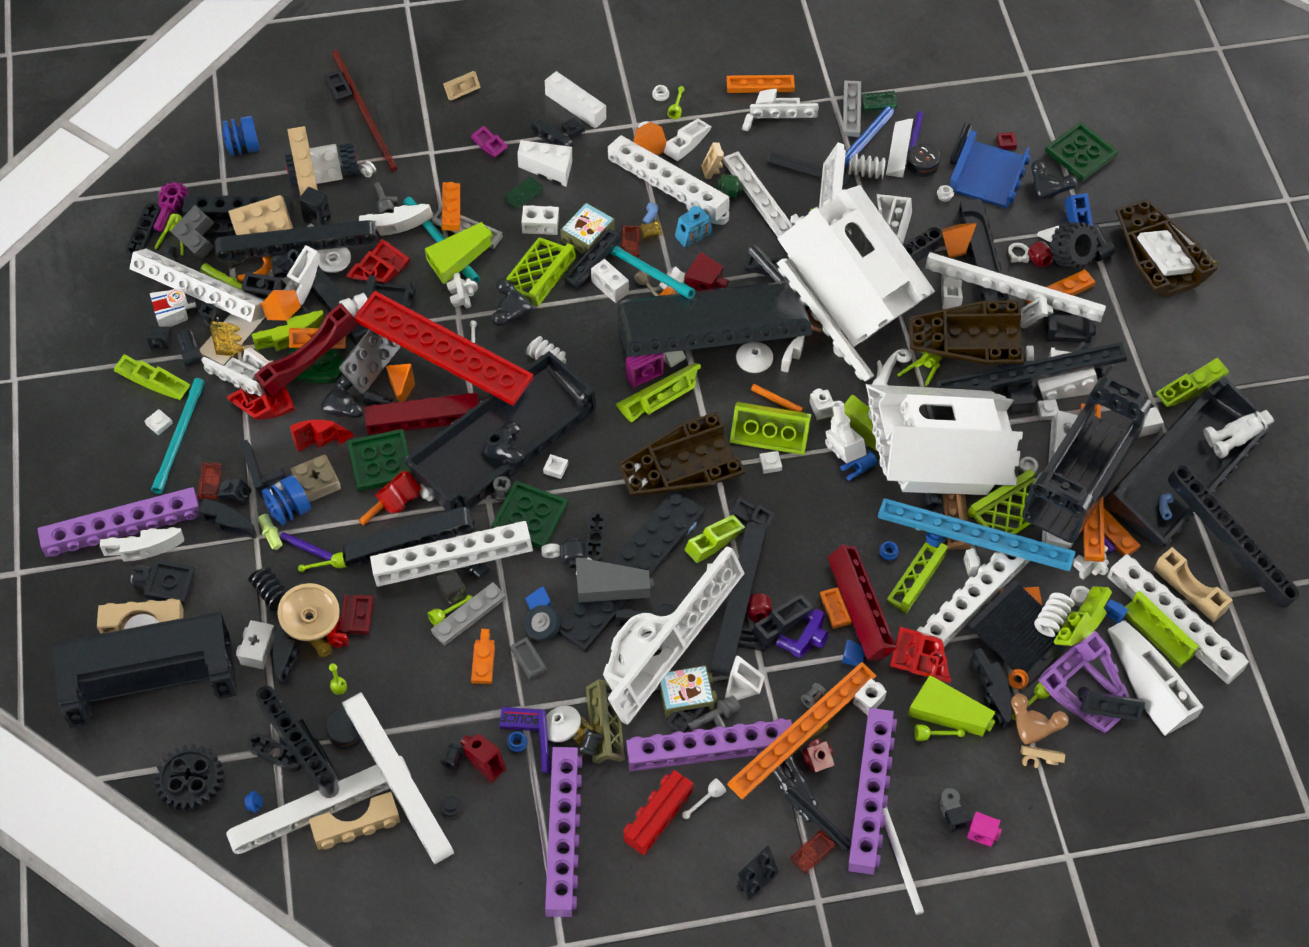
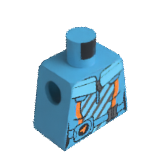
(693, 226)

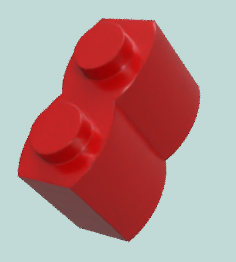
(398, 492)

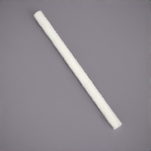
(902, 863)

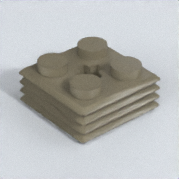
(316, 468)

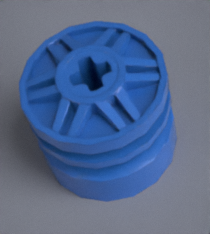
(240, 136)
(285, 500)

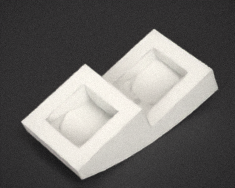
(793, 351)

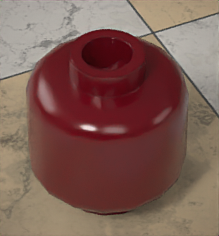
(1040, 254)
(759, 607)

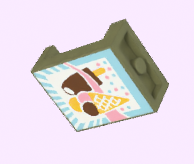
(586, 228)
(687, 690)

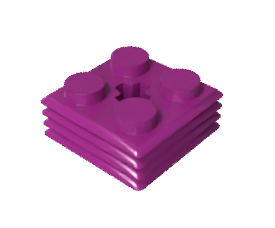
(643, 368)

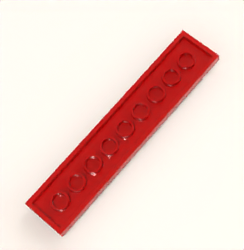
(444, 348)

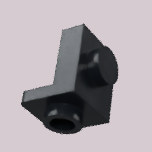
(234, 489)

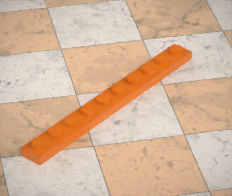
(1094, 529)
(800, 731)

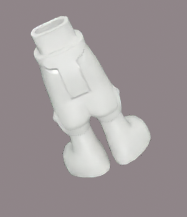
(1240, 430)

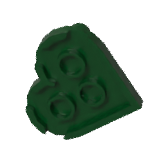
(322, 370)

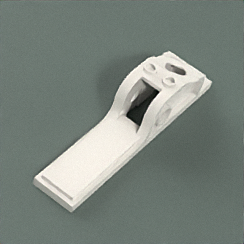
(831, 185)
(642, 671)

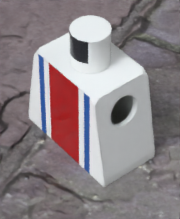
(170, 315)

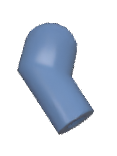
(652, 212)
(1163, 506)

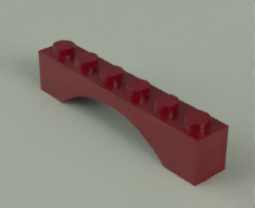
(333, 329)

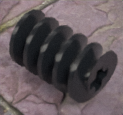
(268, 587)

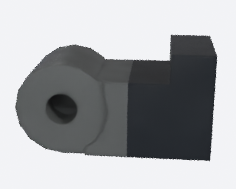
(953, 812)

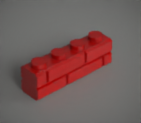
(658, 812)

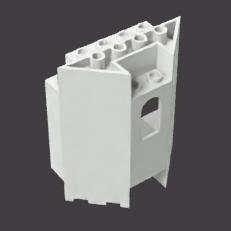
(854, 290)
(944, 454)

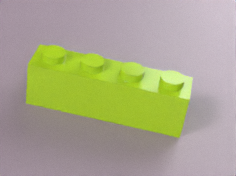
(770, 428)

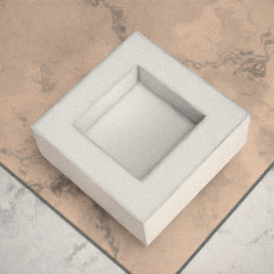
(1047, 409)
(158, 422)
(770, 462)
(555, 466)
(971, 562)

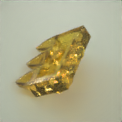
(224, 338)

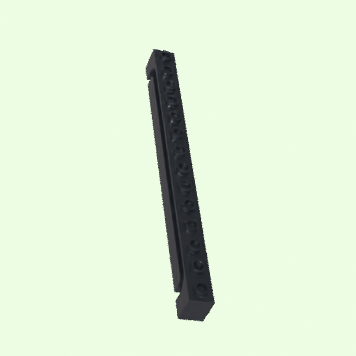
(984, 255)

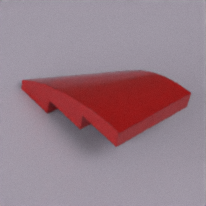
(383, 262)
(263, 406)
(319, 432)
(920, 654)

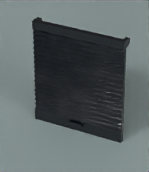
(1011, 633)

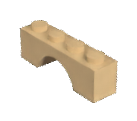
(302, 158)
(1175, 571)
(115, 616)
(330, 831)

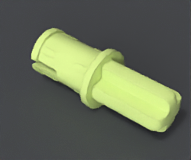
(269, 531)

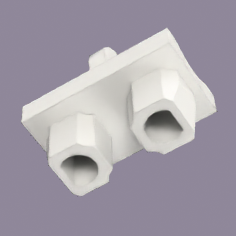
(464, 290)
(1089, 567)

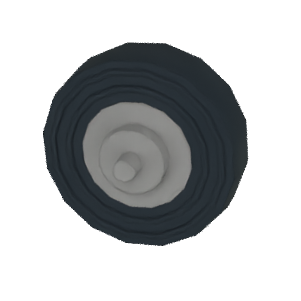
(542, 623)

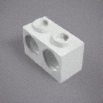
(540, 220)
(610, 280)

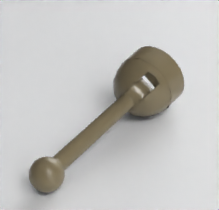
(643, 279)

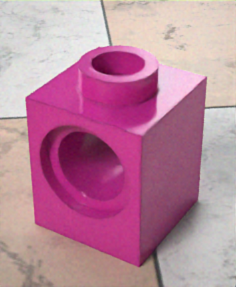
(984, 829)

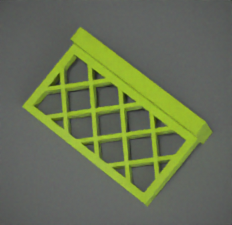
(550, 274)
(998, 497)

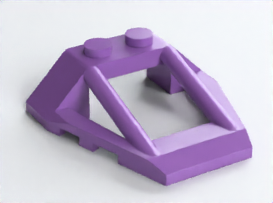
(1078, 656)

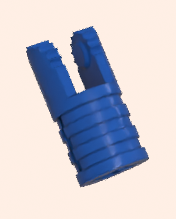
(860, 465)

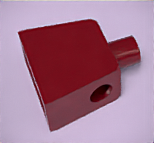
(705, 274)
(484, 756)

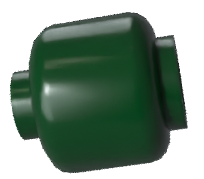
(729, 185)

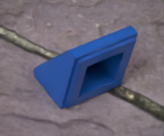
(538, 598)
(853, 653)

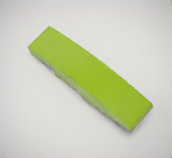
(152, 378)

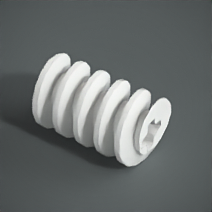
(867, 166)
(538, 348)
(1053, 614)

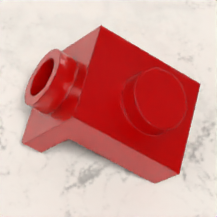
(337, 639)

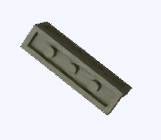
(601, 719)

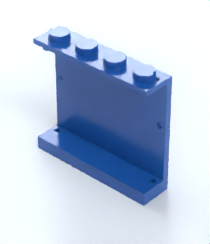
(988, 172)

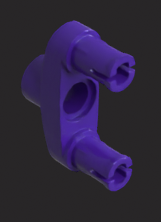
(811, 636)

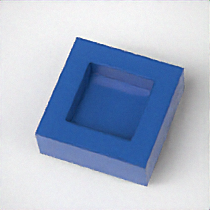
(1115, 611)

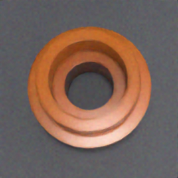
(1018, 685)

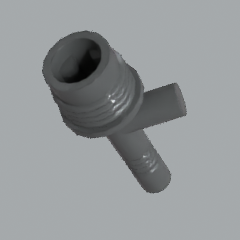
(385, 203)
(726, 708)

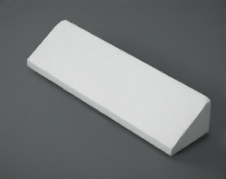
(899, 148)

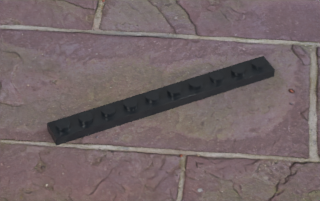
(1038, 369)

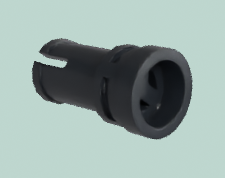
(372, 397)

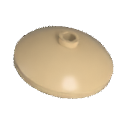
(308, 601)

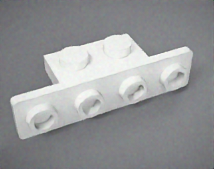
(785, 109)
(235, 372)

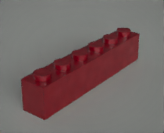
(418, 413)
(861, 603)

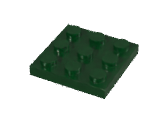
(1081, 151)
(378, 458)
(536, 507)

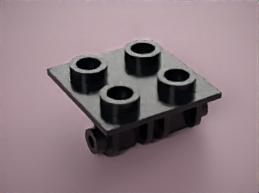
(757, 873)

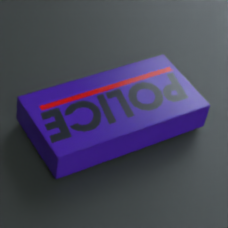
(519, 719)

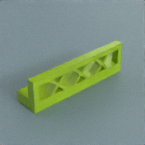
(920, 579)
(1158, 630)

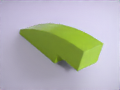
(714, 538)

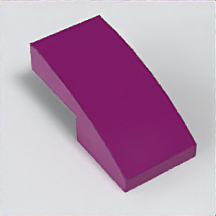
(487, 141)

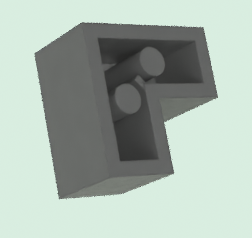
(191, 232)

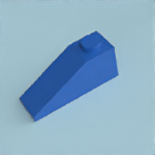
(1078, 209)

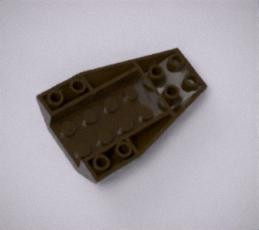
(1146, 217)
(971, 332)
(682, 459)

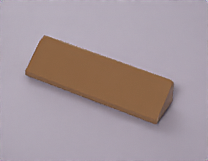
(955, 507)

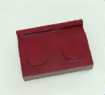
(356, 614)

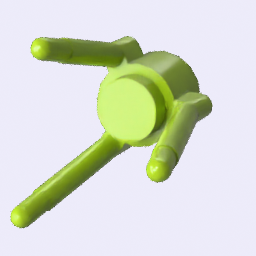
(172, 222)
(929, 361)

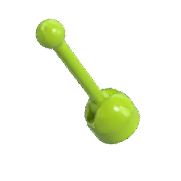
(677, 109)
(337, 561)
(437, 615)
(336, 682)
(1040, 692)
(923, 732)

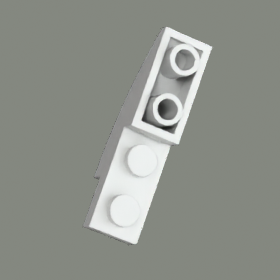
(401, 220)
(149, 544)

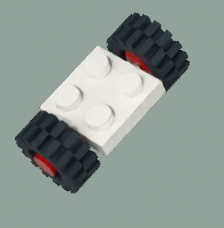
(326, 163)

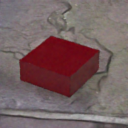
(1006, 141)

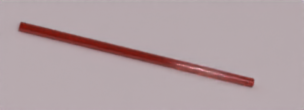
(365, 112)

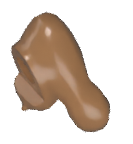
(1032, 724)

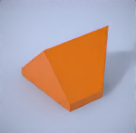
(651, 138)
(958, 238)
(280, 305)
(401, 380)

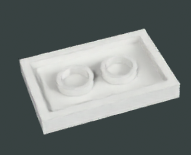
(1166, 253)

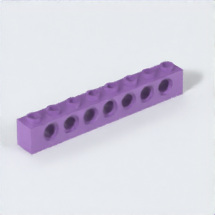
(109, 520)
(702, 752)
(867, 861)
(556, 904)

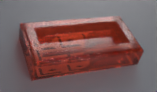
(631, 239)
(209, 480)
(813, 851)

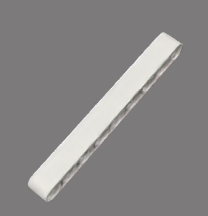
(398, 778)
(298, 812)

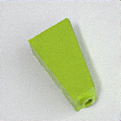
(458, 251)
(859, 420)
(951, 708)

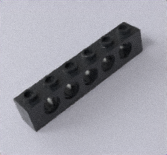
(218, 206)

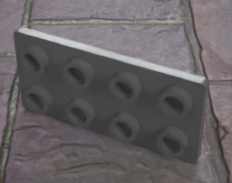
(368, 360)

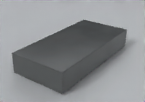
(528, 658)

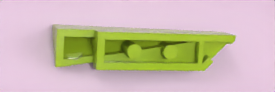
(659, 393)

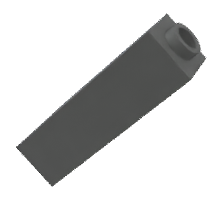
(610, 581)

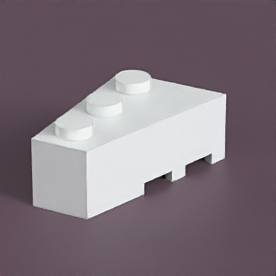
(546, 159)
(896, 213)
(1068, 385)

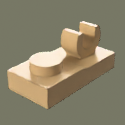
(461, 85)
(712, 161)
(1052, 757)

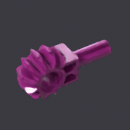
(170, 202)

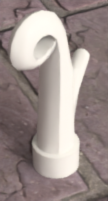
(884, 371)

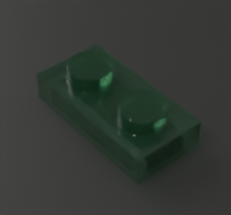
(879, 100)
(523, 192)

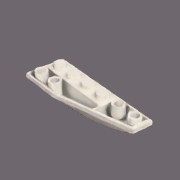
(1154, 680)

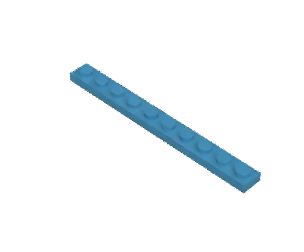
(976, 534)

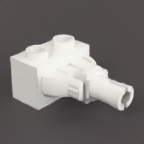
(842, 438)

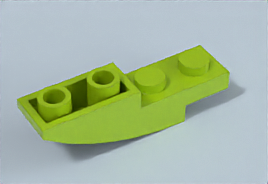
(279, 336)
(1192, 385)
(1086, 620)

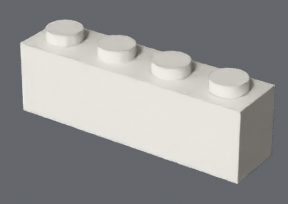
(575, 99)

